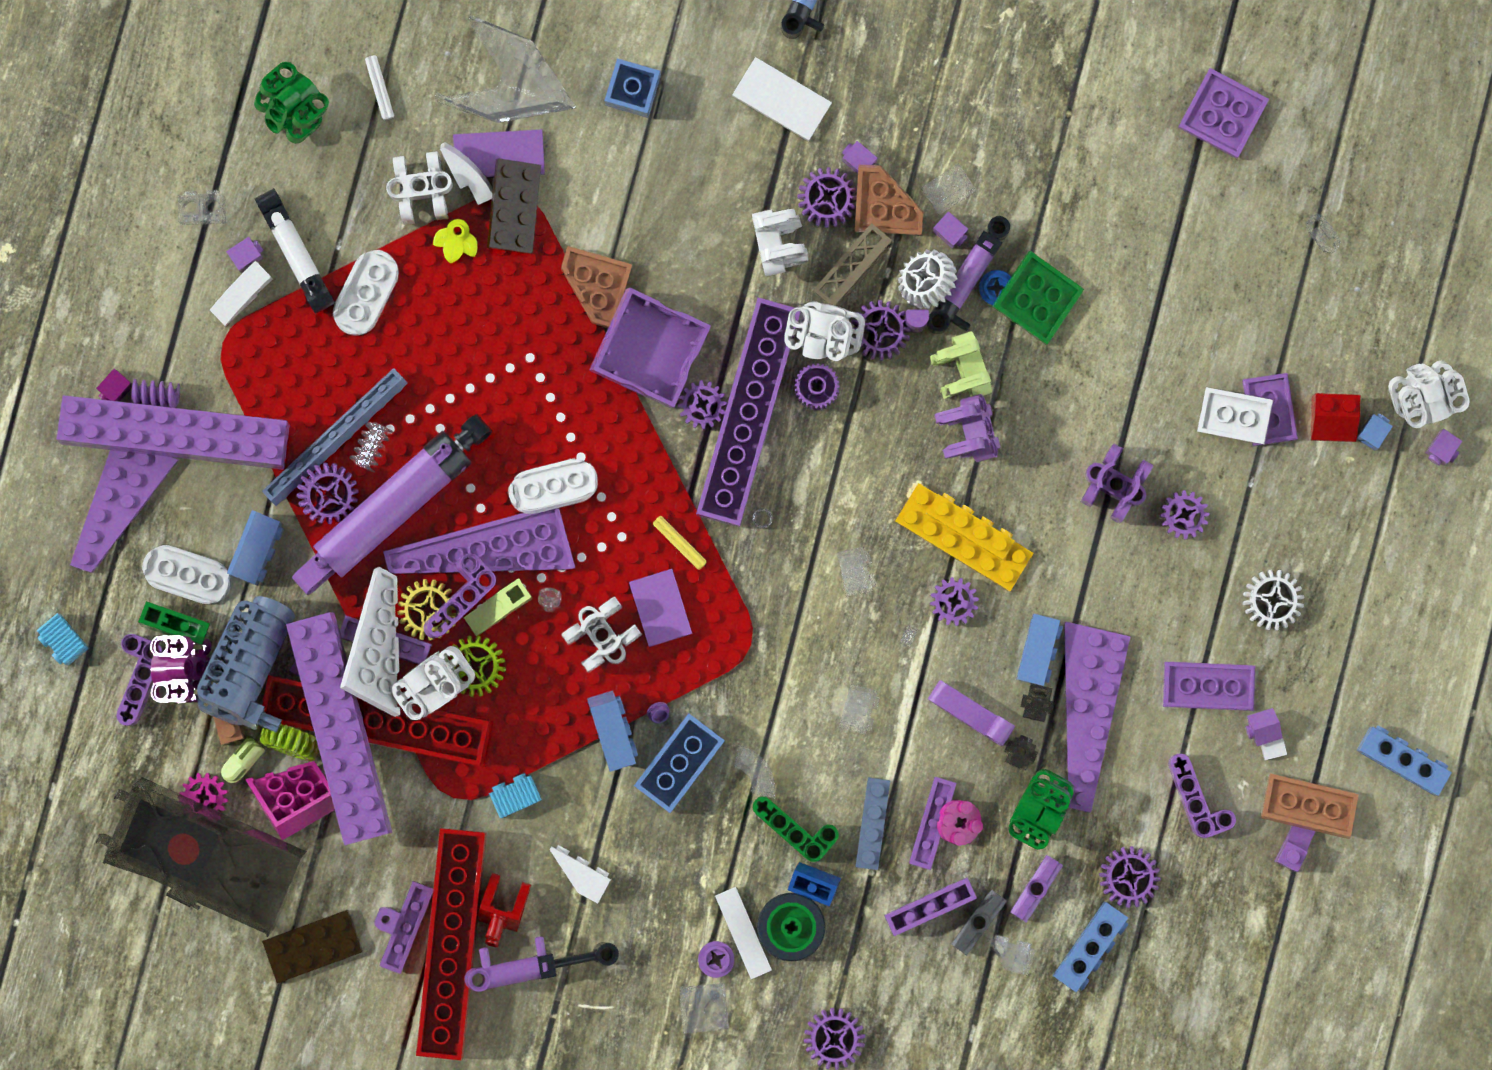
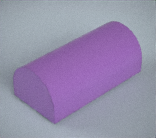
(916, 320)

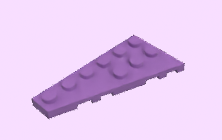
(119, 497)

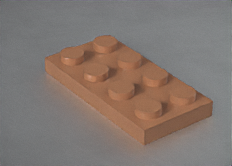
(1309, 806)

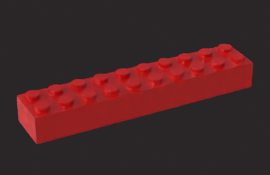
(436, 735)
(451, 944)

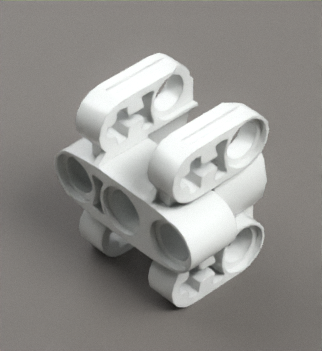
(432, 191)
(775, 255)
(824, 331)
(1428, 393)
(605, 647)
(433, 682)

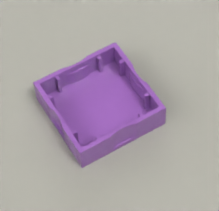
(649, 348)

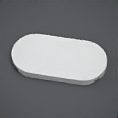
(365, 292)
(553, 486)
(186, 574)

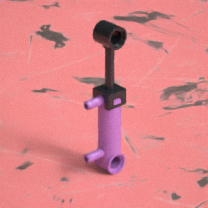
(537, 967)

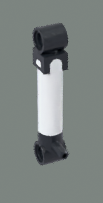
(294, 250)

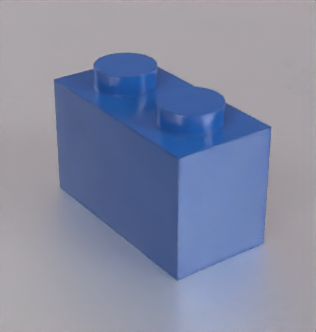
(814, 884)

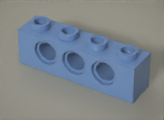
(1371, 748)
(1065, 971)

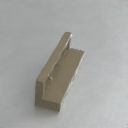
(861, 270)

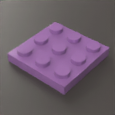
(1223, 113)

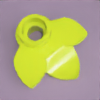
(456, 244)

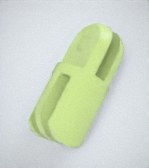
(242, 760)

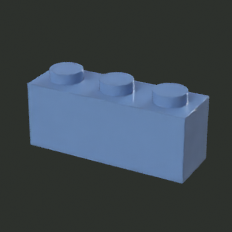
(1039, 650)

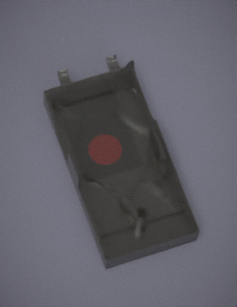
(202, 855)

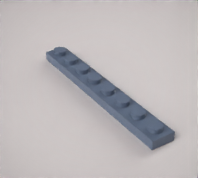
(335, 436)

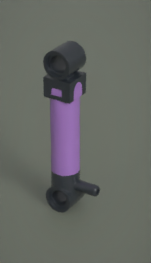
(968, 276)

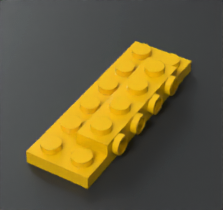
(964, 536)

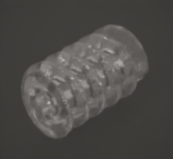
(370, 446)

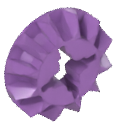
(726, 962)

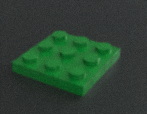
(1038, 297)

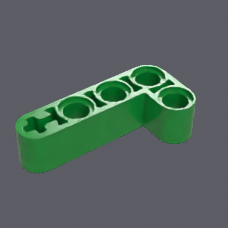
(791, 825)

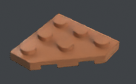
(885, 204)
(596, 282)

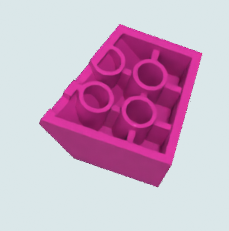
(293, 797)

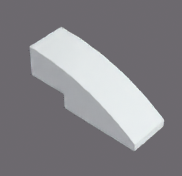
(467, 173)
(241, 293)

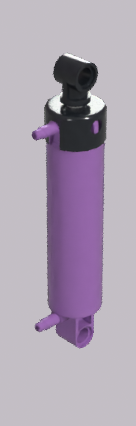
(391, 504)

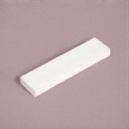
(743, 933)

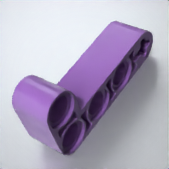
(457, 600)
(136, 681)
(971, 713)
(1196, 794)

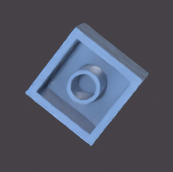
(632, 88)

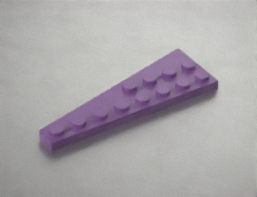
(503, 545)
(1092, 683)

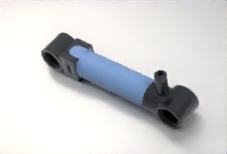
(799, 12)

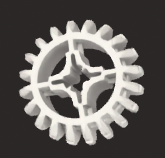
(925, 272)
(1275, 589)

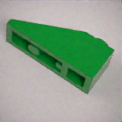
(173, 623)

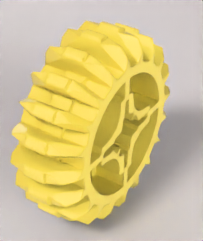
(408, 605)

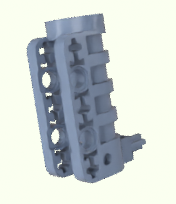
(248, 664)

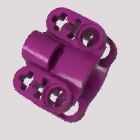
(178, 668)

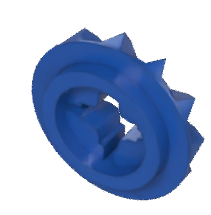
(988, 281)

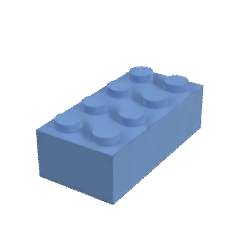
(679, 763)

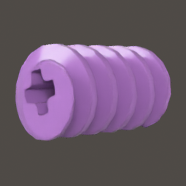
(155, 395)

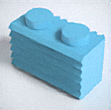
(62, 639)
(515, 796)

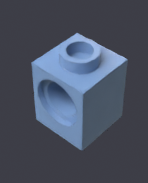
(1374, 431)

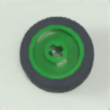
(793, 944)

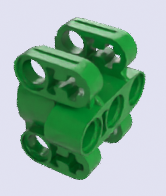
(290, 103)
(1041, 809)

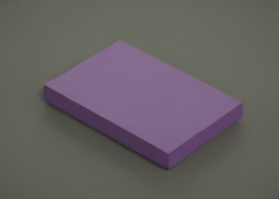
(1282, 419)
(660, 607)

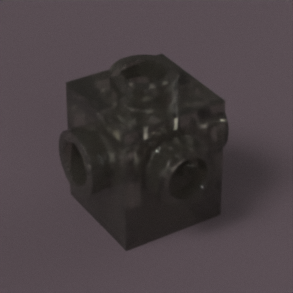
(1037, 702)
(1012, 757)

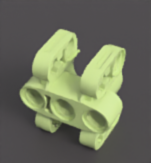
(970, 366)

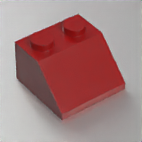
(1335, 417)

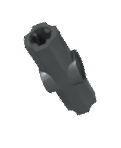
(969, 934)

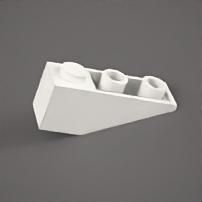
(585, 880)

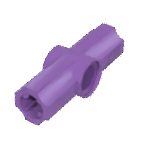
(1045, 876)

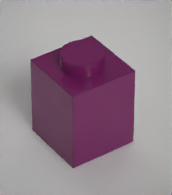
(114, 386)

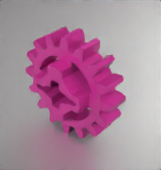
(206, 786)

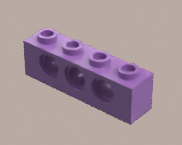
(930, 906)

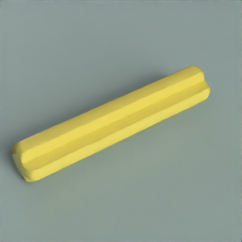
(679, 542)

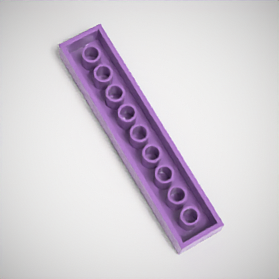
(747, 415)
(173, 432)
(339, 729)

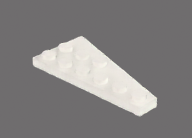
(375, 648)

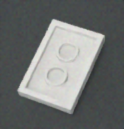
(1235, 415)

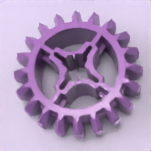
(817, 181)
(886, 311)
(331, 484)
(1126, 863)
(847, 1053)

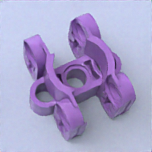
(977, 427)
(1103, 480)

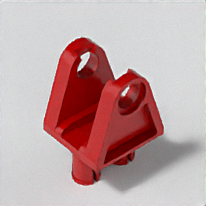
(499, 919)

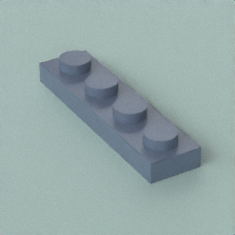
(872, 823)

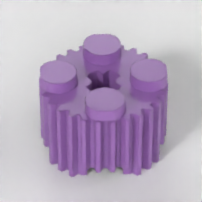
(810, 398)

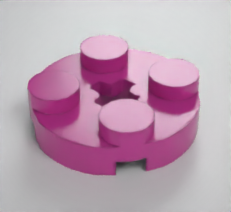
(971, 822)

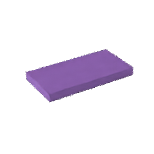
(509, 145)
(1209, 686)

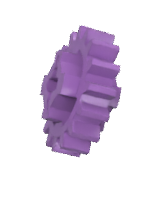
(692, 409)
(1179, 505)
(964, 604)

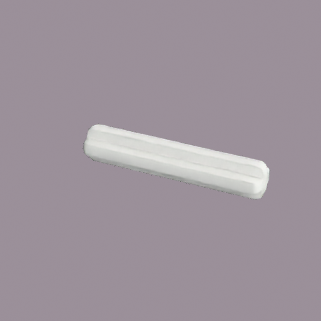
(379, 87)

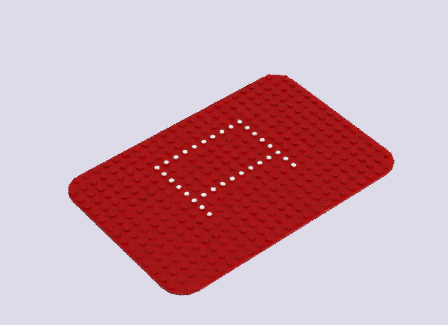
(516, 349)

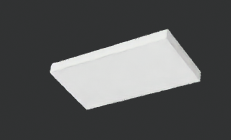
(781, 99)

